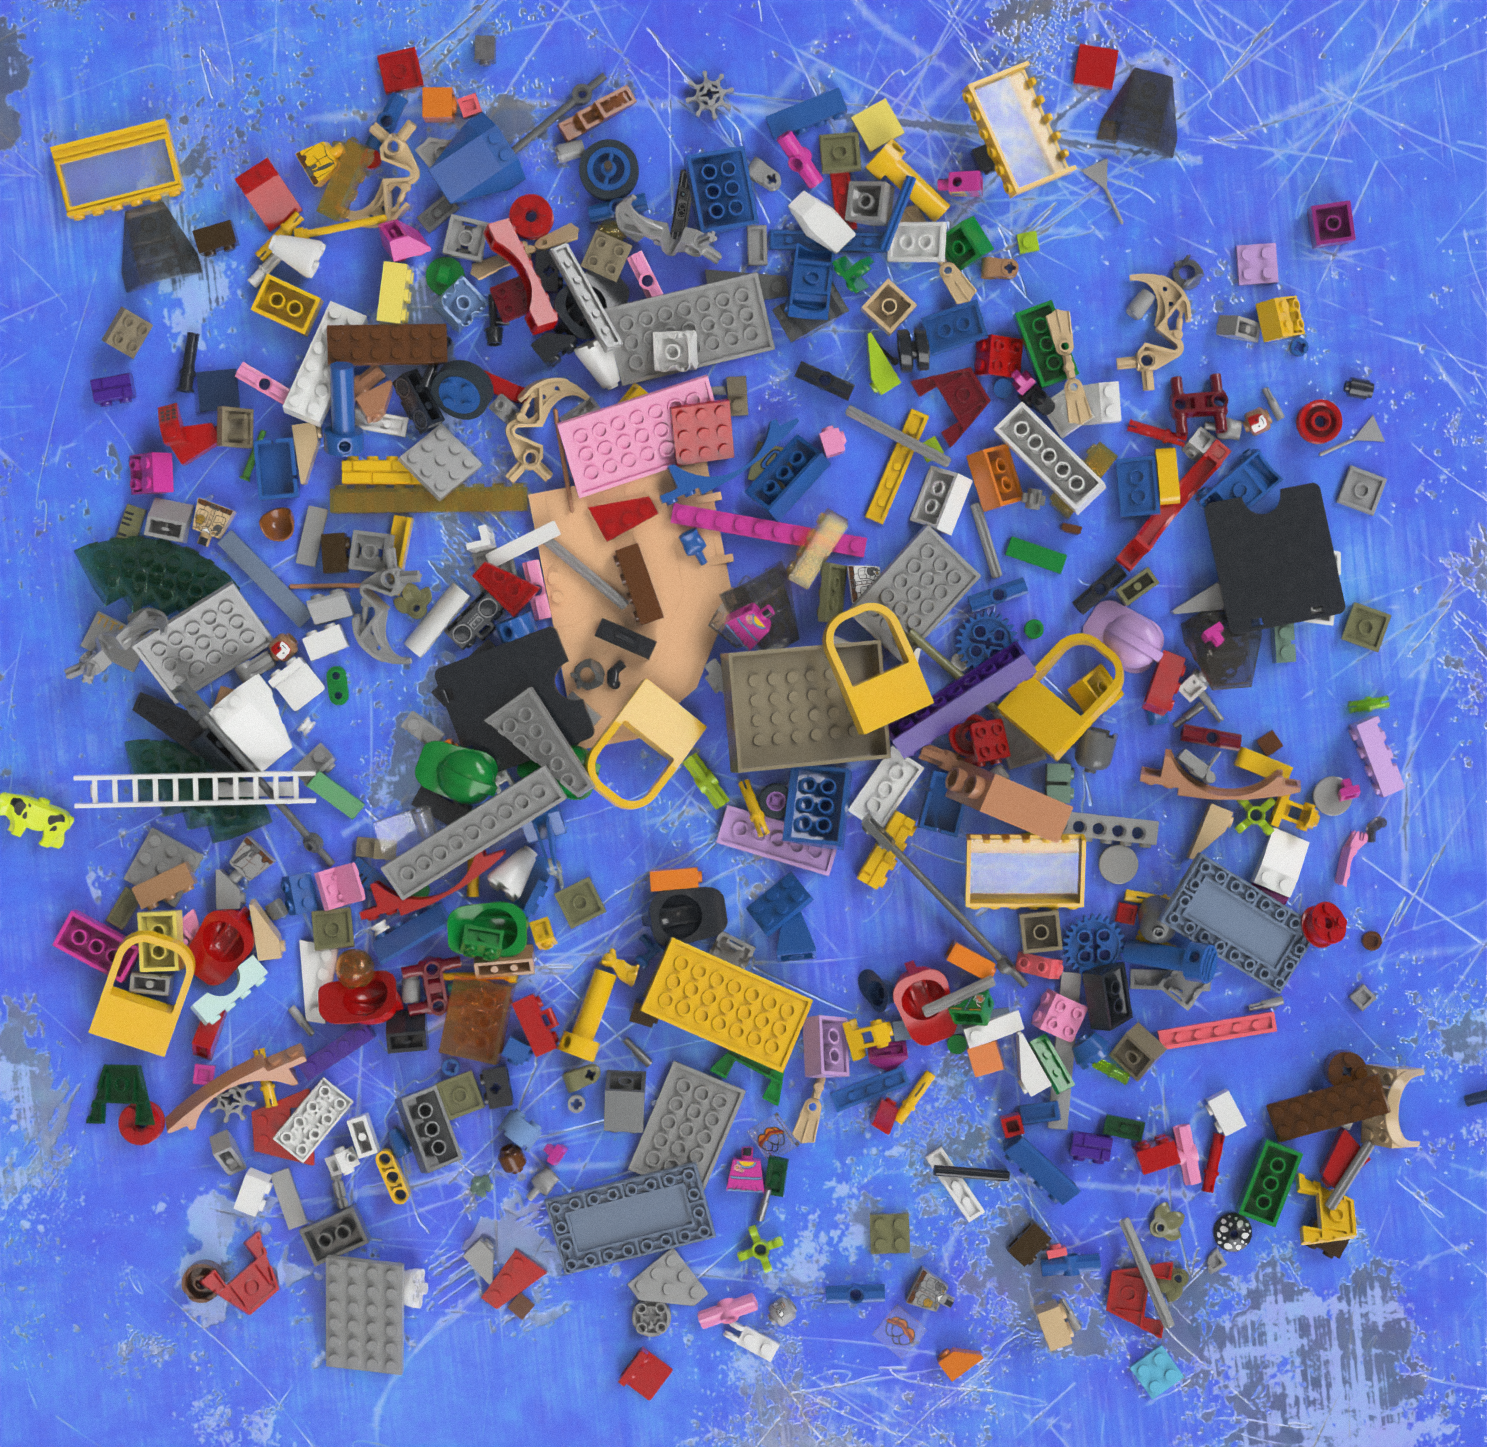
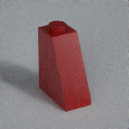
(200, 441)
(207, 1037)
(1339, 1158)

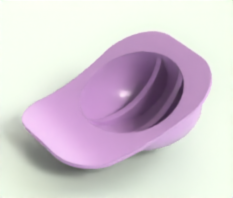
(1127, 634)

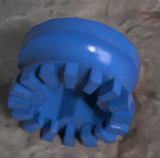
(1300, 341)
(449, 1072)

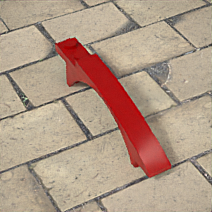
(1156, 524)
(389, 901)

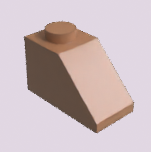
(375, 402)

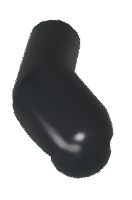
(613, 675)

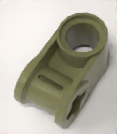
(578, 1078)

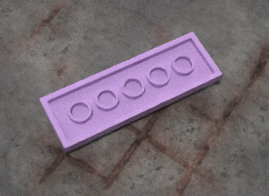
(740, 833)

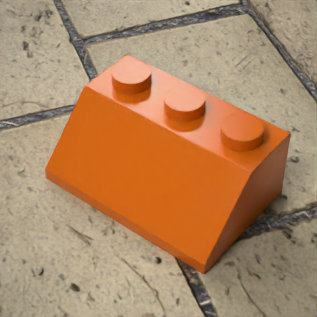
(995, 477)

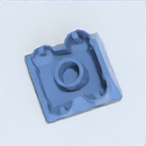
(460, 304)

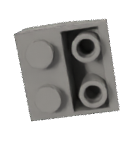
(169, 520)
(330, 607)

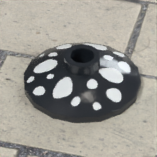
(1228, 1223)

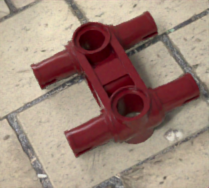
(1198, 404)
(433, 984)

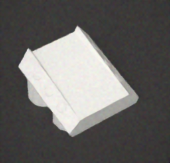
(675, 351)

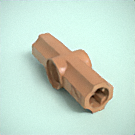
(368, 380)
(943, 758)

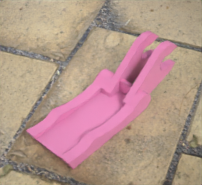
(1348, 851)

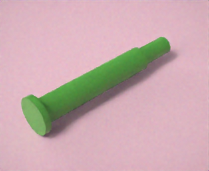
(251, 460)

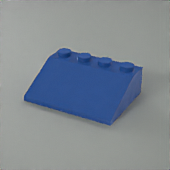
(721, 190)
(817, 806)

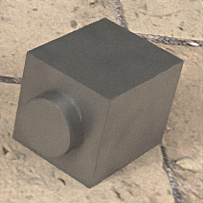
(485, 50)

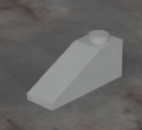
(1207, 600)

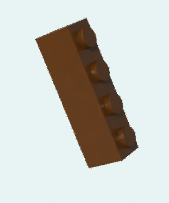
(639, 584)

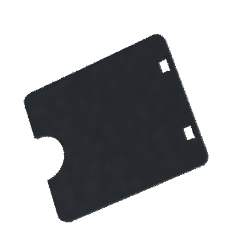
(1275, 561)
(498, 676)

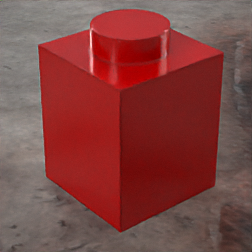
(1011, 1124)

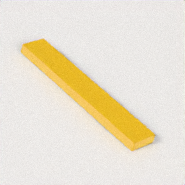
(895, 469)

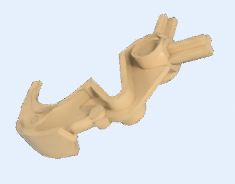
(402, 158)
(1159, 355)
(522, 446)

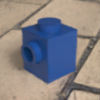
(517, 1051)

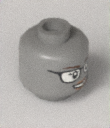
(782, 1311)

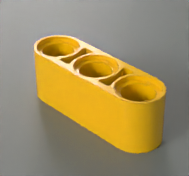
(1167, 476)
(1260, 764)
(393, 1186)

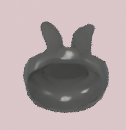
(1188, 283)
(598, 670)

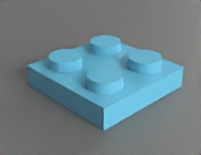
(1156, 1371)

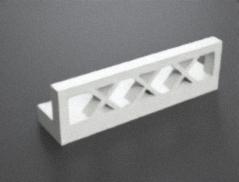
(486, 543)

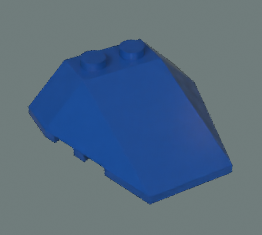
(476, 162)

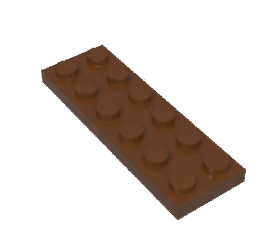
(387, 344)
(1328, 1108)

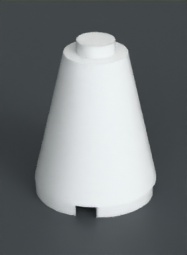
(599, 364)

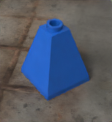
(795, 941)

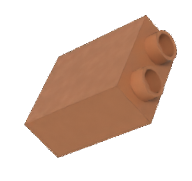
(1007, 801)

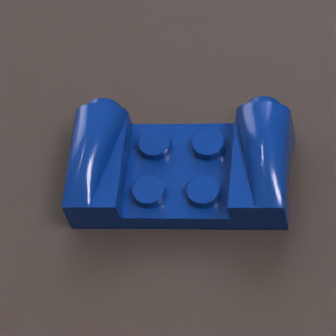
(810, 283)
(1248, 480)

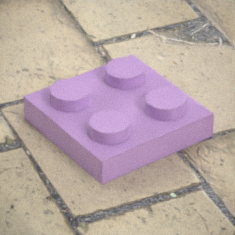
(1256, 264)

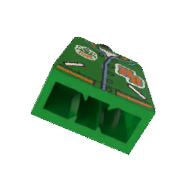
(973, 1010)

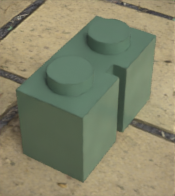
(1281, 644)
(1058, 781)

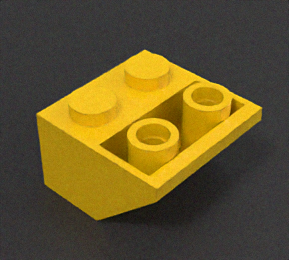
(1280, 318)

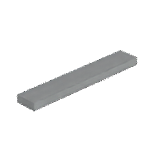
(586, 297)

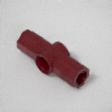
(1222, 739)

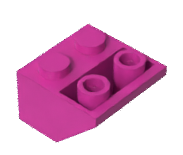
(402, 240)
(151, 473)

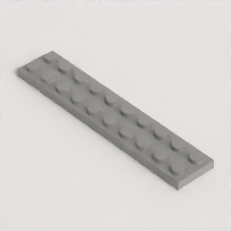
(473, 832)

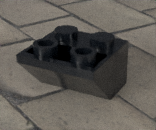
(553, 346)
(407, 1033)

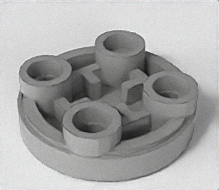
(1326, 798)
(1118, 864)
(651, 1318)

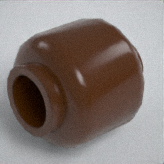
(512, 1158)

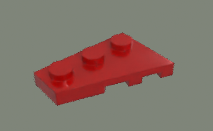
(622, 516)
(506, 587)
(512, 1279)

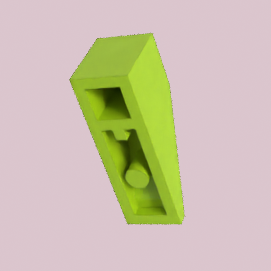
(880, 370)

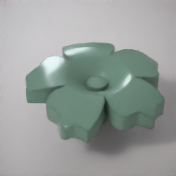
(481, 1185)

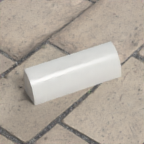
(437, 620)

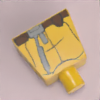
(320, 161)

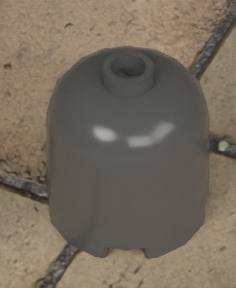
(1095, 749)
(1149, 925)

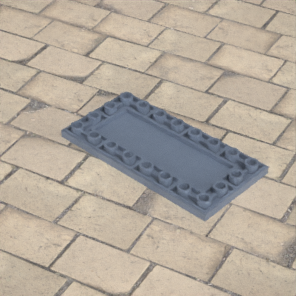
(1239, 920)
(630, 1218)

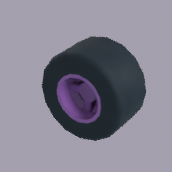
(774, 800)

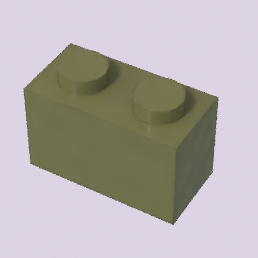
(1136, 586)

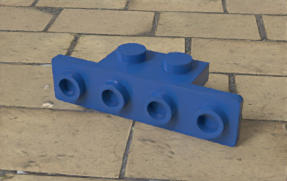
(534, 888)

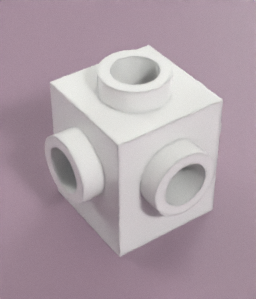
(342, 1161)

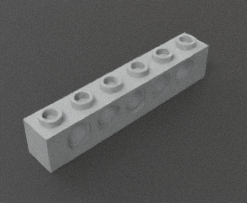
(1148, 828)

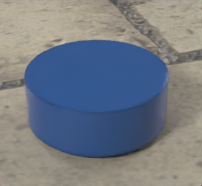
(1003, 388)

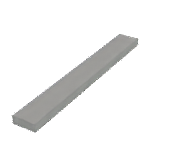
(1069, 988)

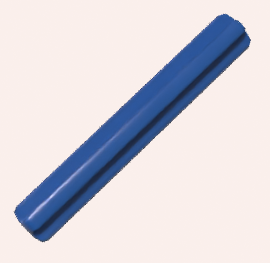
(897, 213)

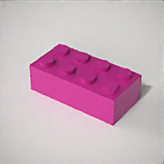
(95, 944)

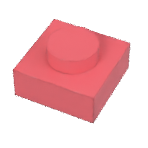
(469, 105)
(1056, 1250)

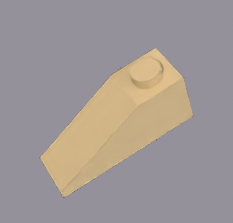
(307, 444)
(1211, 827)
(266, 935)

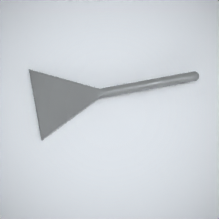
(1098, 174)
(1369, 432)

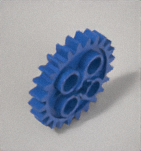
(990, 625)
(1076, 946)

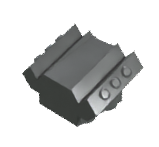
(802, 328)

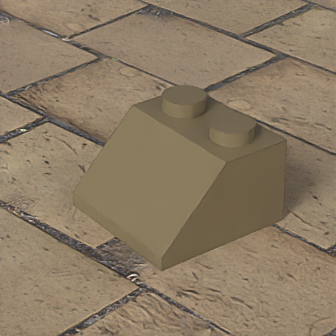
(1137, 1051)

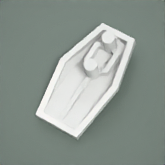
(820, 222)

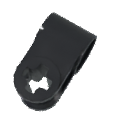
(1038, 400)

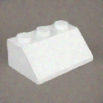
(941, 500)

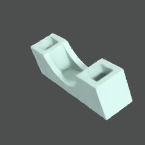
(248, 975)

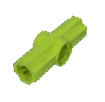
(706, 781)

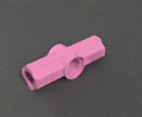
(641, 268)
(253, 378)
(539, 603)
(1187, 1153)
(727, 1310)

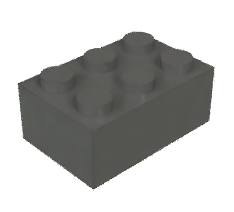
(335, 1234)

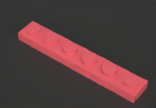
(1218, 1030)

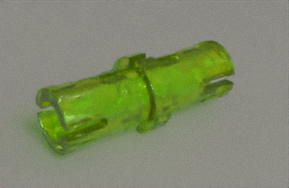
(1368, 704)

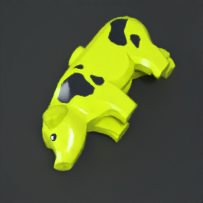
(36, 815)

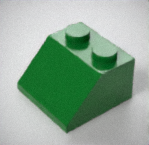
(966, 243)

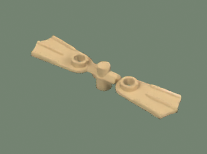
(556, 238)
(956, 282)
(1061, 332)
(808, 1120)

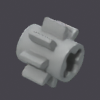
(1033, 499)

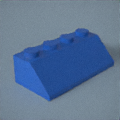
(806, 468)
(411, 933)
(1041, 1169)

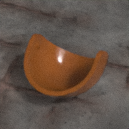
(277, 524)

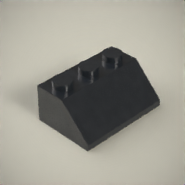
(1107, 996)

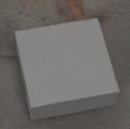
(1362, 997)

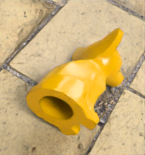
(623, 970)

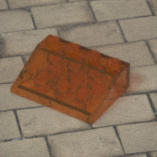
(477, 1019)

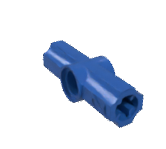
(392, 110)
(604, 210)
(985, 598)
(1070, 1264)
(841, 1293)

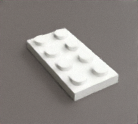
(886, 787)

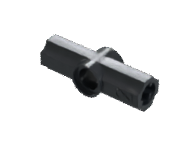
(812, 375)
(1109, 580)

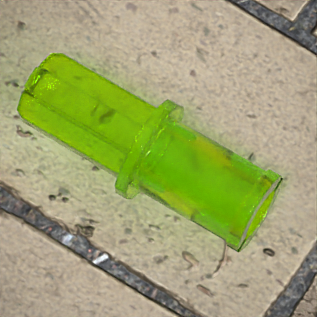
(1112, 1071)

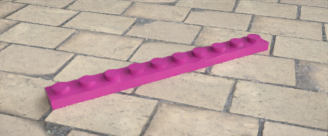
(758, 528)

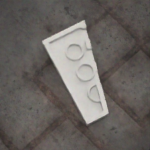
(317, 970)

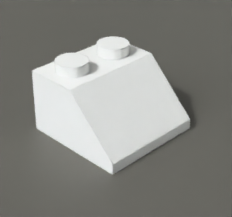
(1103, 402)

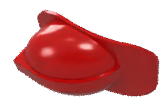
(222, 944)
(913, 991)
(361, 1005)

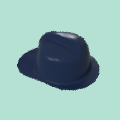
(875, 990)

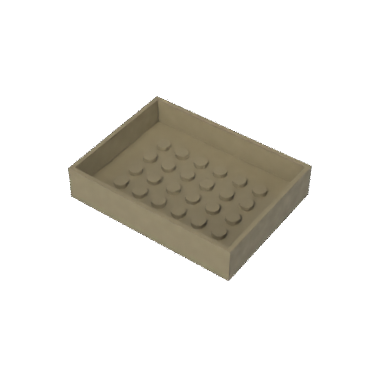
(790, 710)

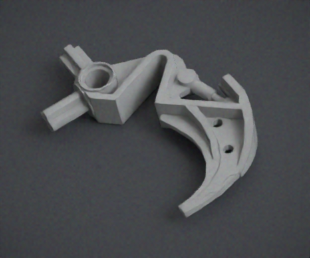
(690, 240)
(382, 583)
(98, 659)

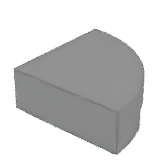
(1215, 1261)

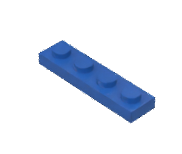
(870, 1088)

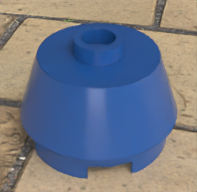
(1090, 1049)

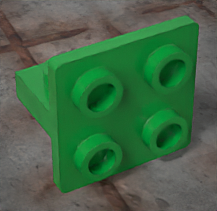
(853, 273)
(481, 942)

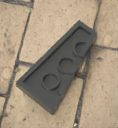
(771, 285)

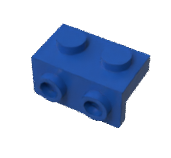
(299, 893)

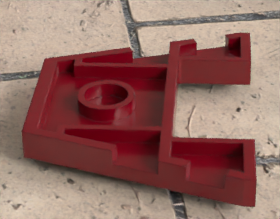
(962, 394)

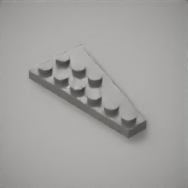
(536, 734)

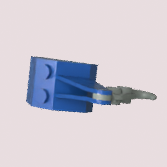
(548, 827)

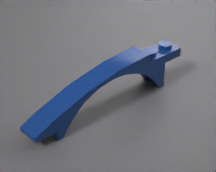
(688, 482)

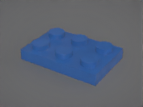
(955, 327)
(1138, 486)
(779, 904)

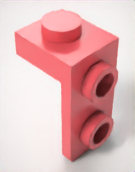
(1039, 965)

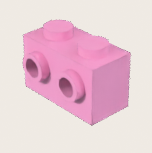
(832, 441)

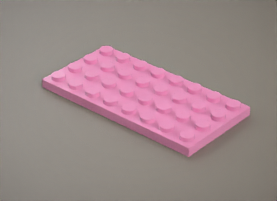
(627, 437)

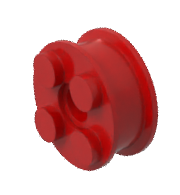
(531, 204)
(1306, 421)
(957, 736)
(1323, 924)
(140, 1135)

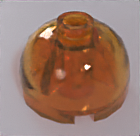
(354, 968)

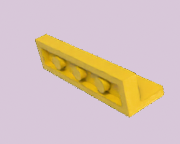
(402, 530)

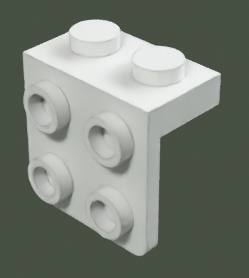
(296, 683)

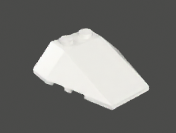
(252, 723)

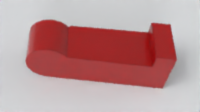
(506, 388)

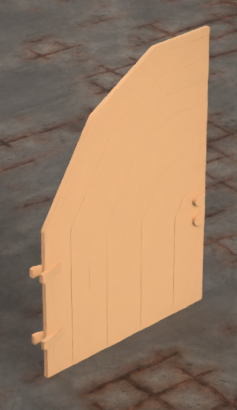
(683, 588)

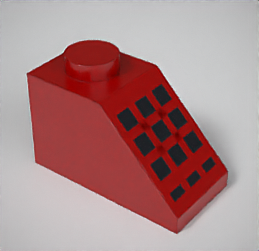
(171, 425)

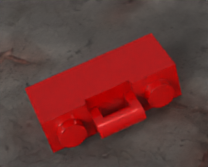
(537, 1032)

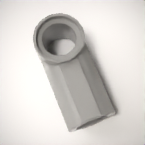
(257, 665)

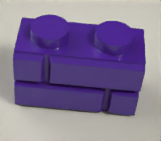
(113, 389)
(1090, 1146)

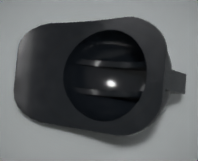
(569, 313)
(686, 914)

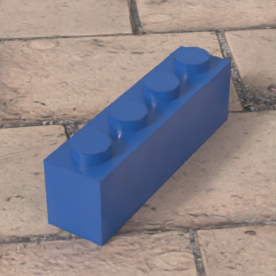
(807, 114)

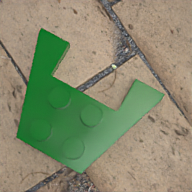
(774, 1088)

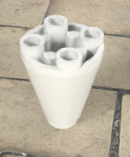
(298, 253)
(513, 873)
(414, 1287)

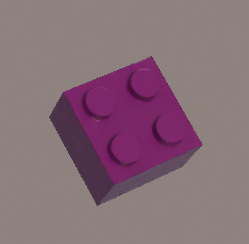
(1331, 224)

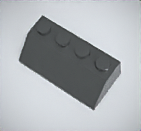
(428, 1129)

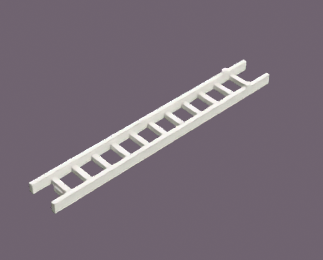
(195, 802)

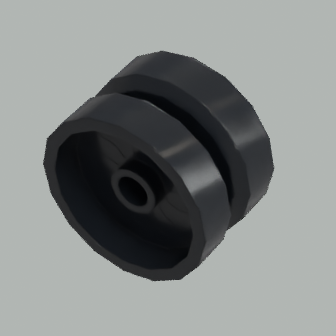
(910, 350)

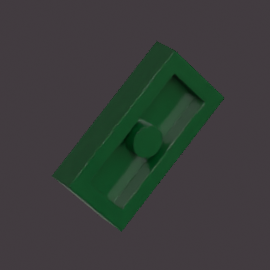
(1123, 1127)
(776, 1175)

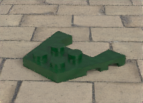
(122, 1085)

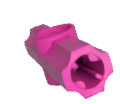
(799, 159)

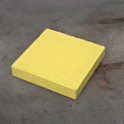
(877, 125)

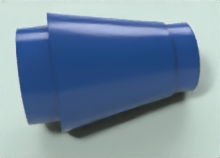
(399, 1144)

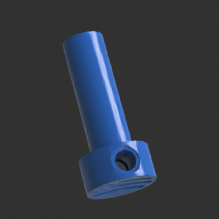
(343, 436)
(516, 627)
(1196, 961)

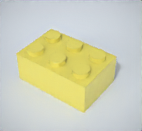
(394, 293)
(154, 957)

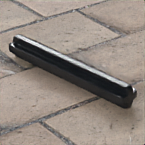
(972, 1173)

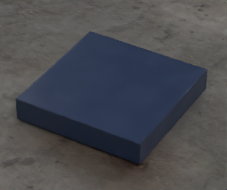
(218, 389)

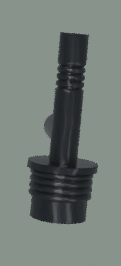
(494, 333)

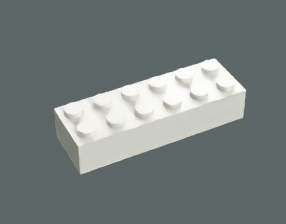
(310, 392)
(1049, 458)

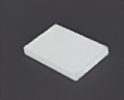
(918, 242)

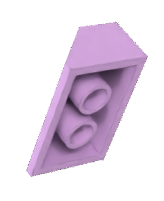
(825, 1047)

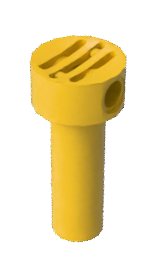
(889, 163)
(580, 1040)

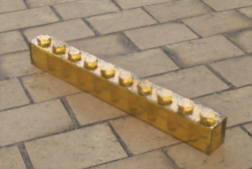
(422, 501)

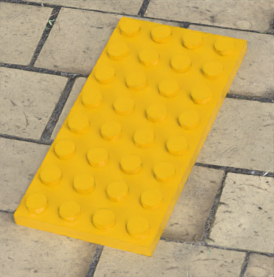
(726, 1005)

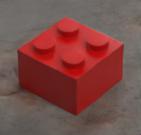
(1155, 1154)

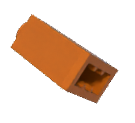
(675, 878)
(970, 960)

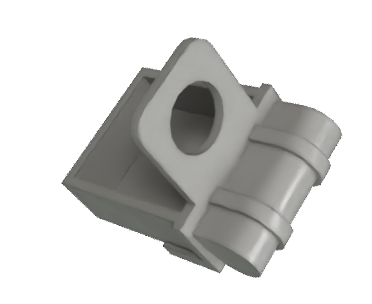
(1196, 766)

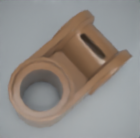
(994, 268)

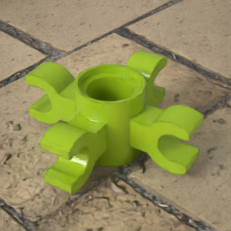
(1248, 807)
(750, 1252)

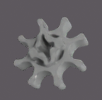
(701, 98)
(229, 1107)

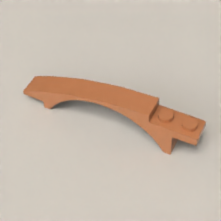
(1174, 776)
(273, 1068)

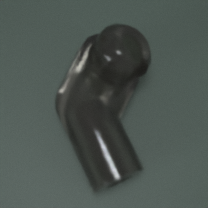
(1373, 826)

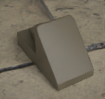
(737, 395)
(369, 848)

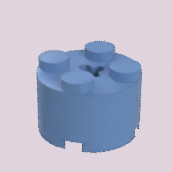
(520, 1130)

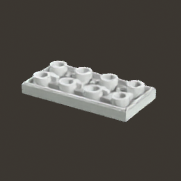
(313, 1119)

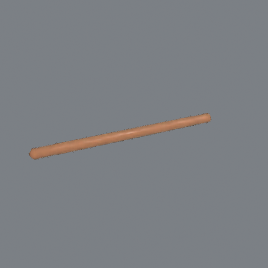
(564, 465)
(325, 585)

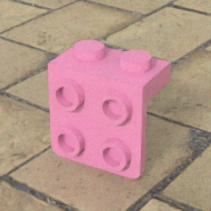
(340, 886)
(1059, 1015)

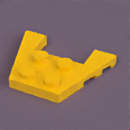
(1332, 1224)

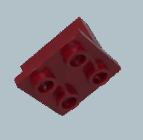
(510, 299)

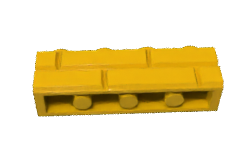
(375, 472)
(880, 860)

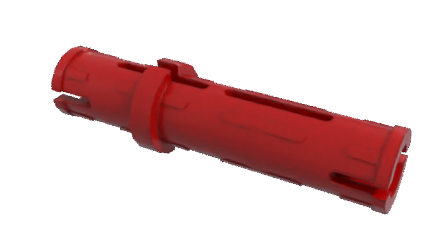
(1156, 433)
(1214, 1157)

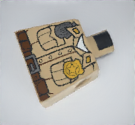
(211, 520)

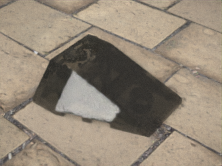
(1143, 114)
(155, 248)
(768, 589)
(1233, 661)

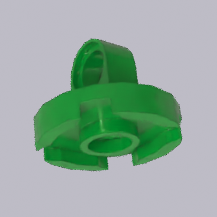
(443, 274)

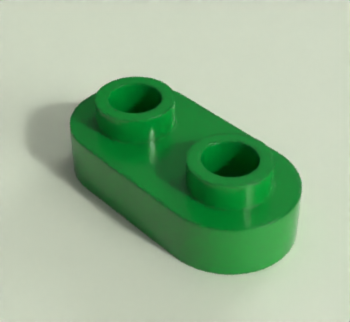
(338, 685)

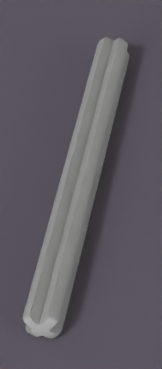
(898, 436)
(586, 573)
(1146, 1273)

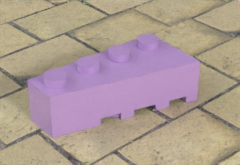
(1376, 756)

